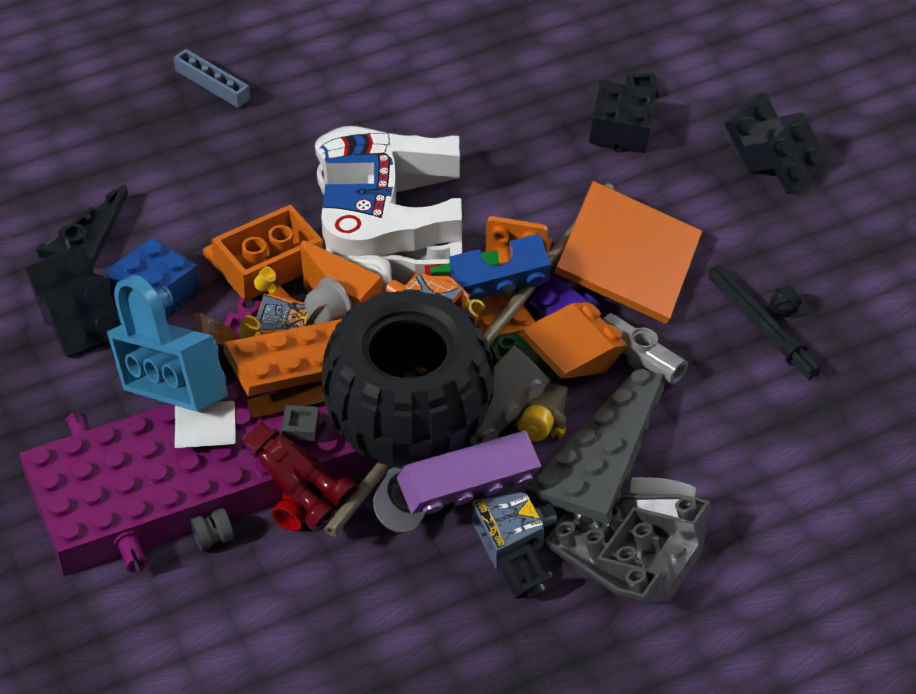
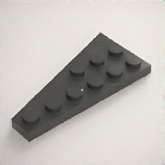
(602, 453)

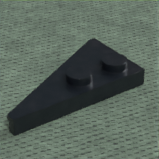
(88, 228)

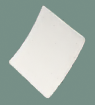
(206, 427)
(648, 486)

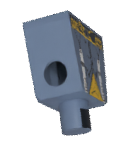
(510, 523)

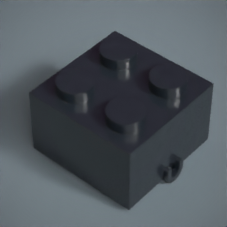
(622, 116)

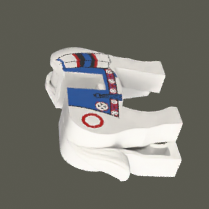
(360, 214)

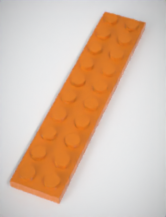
(296, 354)

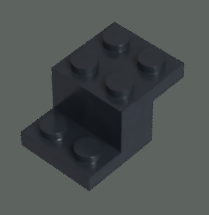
(776, 142)
(73, 299)

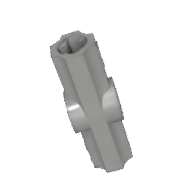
(646, 352)

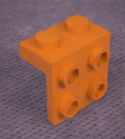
(503, 230)

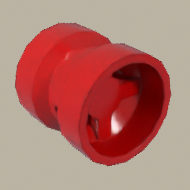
(289, 514)

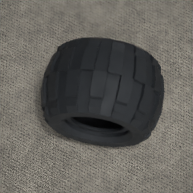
(415, 416)

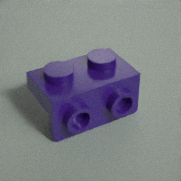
(558, 294)

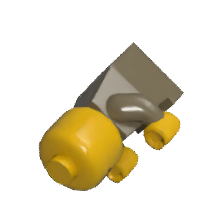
(544, 413)

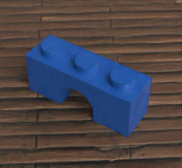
(527, 267)

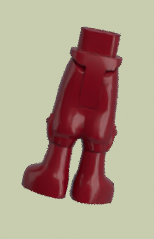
(293, 469)

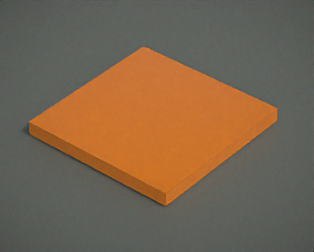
(628, 252)

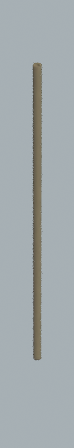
(491, 333)

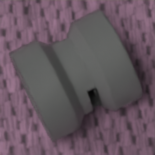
(212, 529)

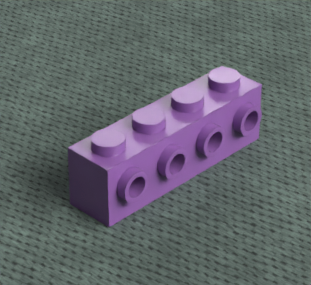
(468, 472)

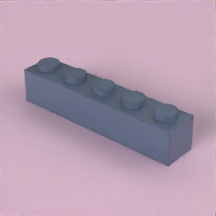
(212, 78)

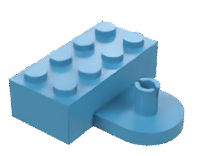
(162, 358)

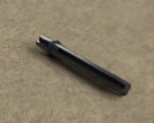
(794, 353)

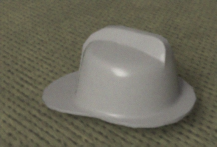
(327, 302)
(391, 505)

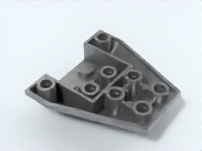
(642, 550)

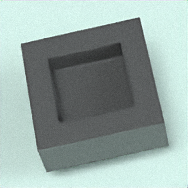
(300, 422)

